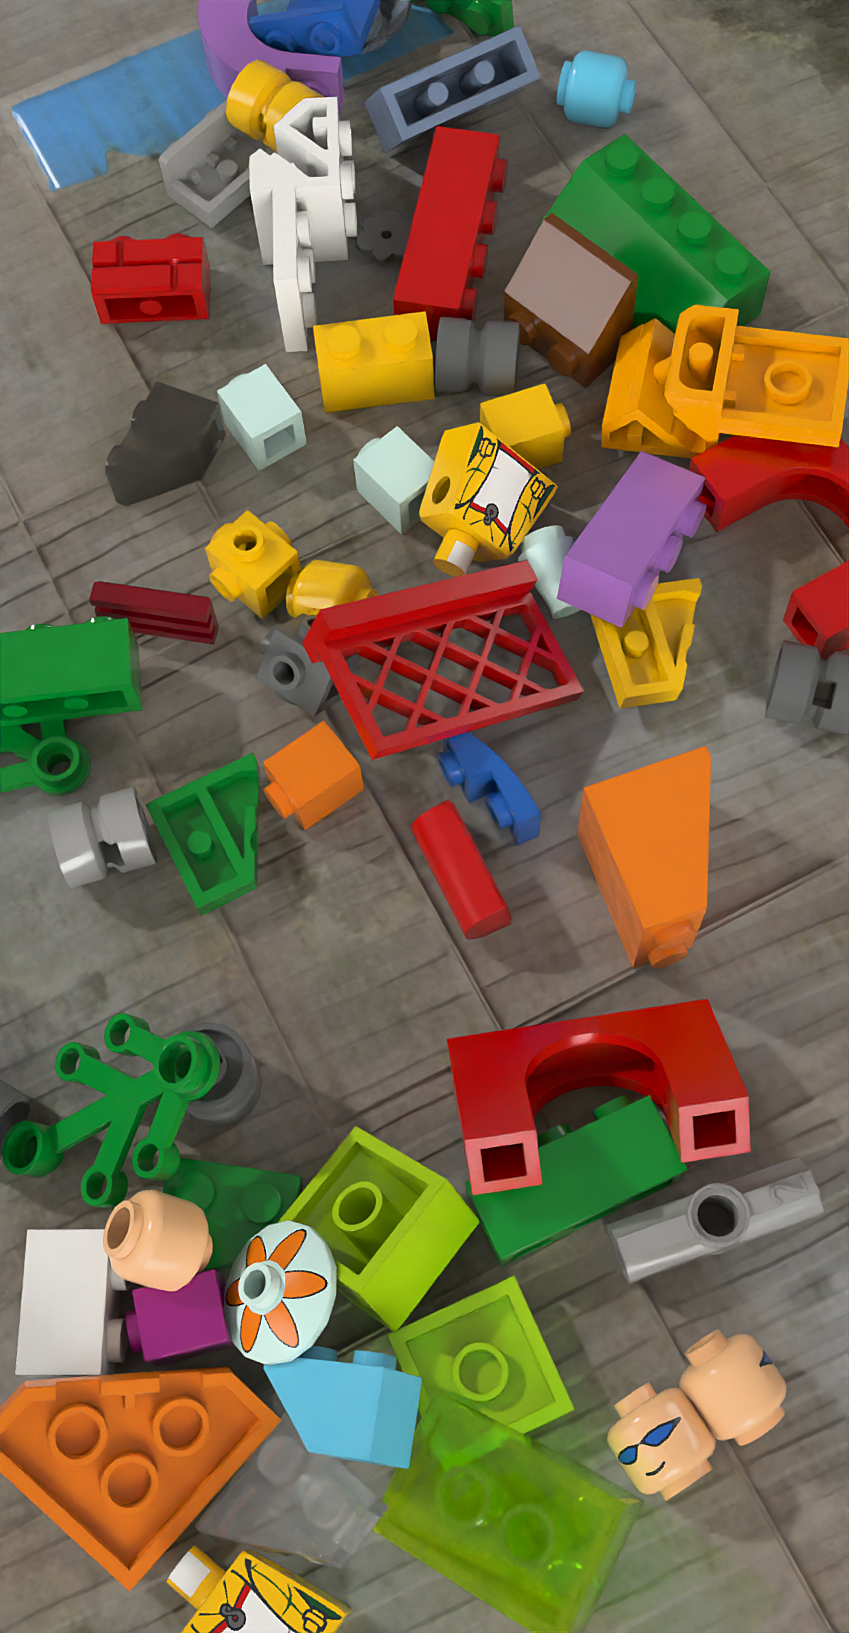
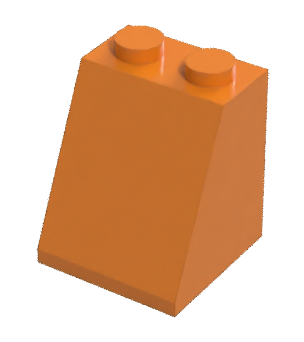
(651, 853)

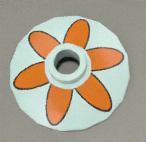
(280, 1292)

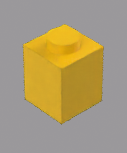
(529, 424)

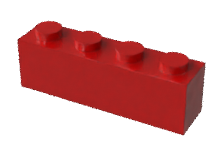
(450, 227)

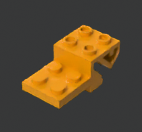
(718, 377)

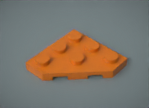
(129, 1455)

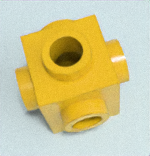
(252, 563)

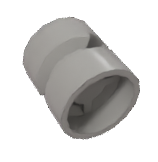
(101, 837)

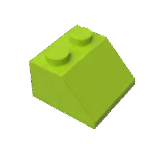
(385, 1224)

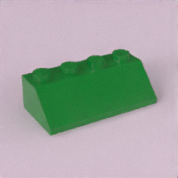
(660, 234)

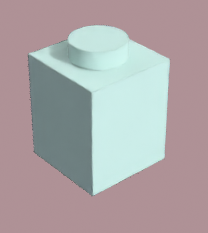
(262, 416)
(394, 477)

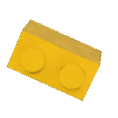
(375, 362)

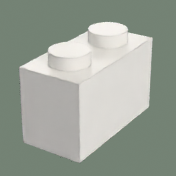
(69, 1307)

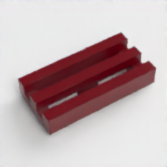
(157, 611)

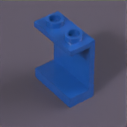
(317, 27)

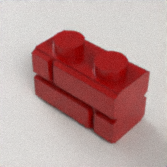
(151, 279)

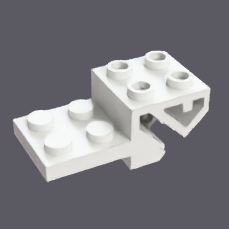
(303, 207)

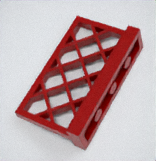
(418, 615)

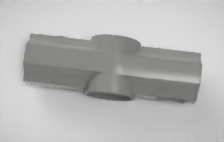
(756, 1206)

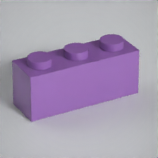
(632, 539)

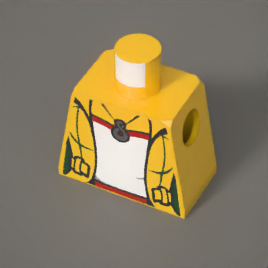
(480, 498)
(252, 1597)

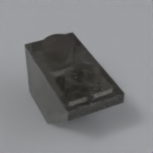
(166, 446)

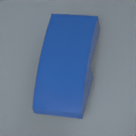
(484, 774)

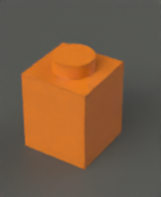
(312, 776)

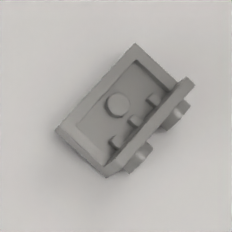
(210, 167)

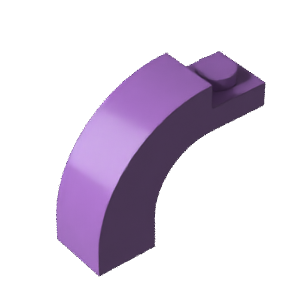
(232, 45)

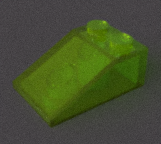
(508, 1518)

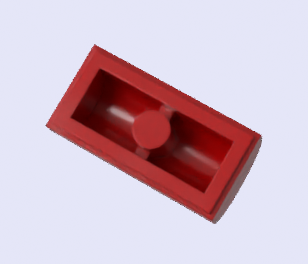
(460, 871)

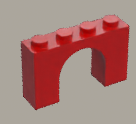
(754, 472)
(657, 1051)

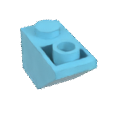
(350, 1409)

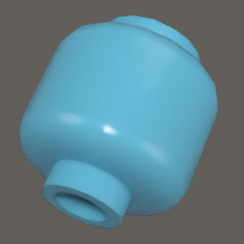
(595, 89)

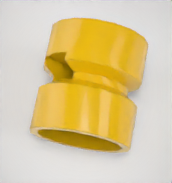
(261, 99)

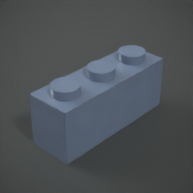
(452, 89)

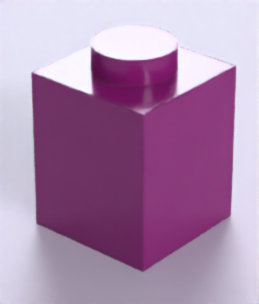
(179, 1322)

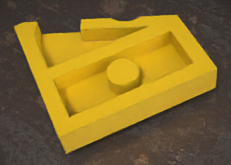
(651, 647)

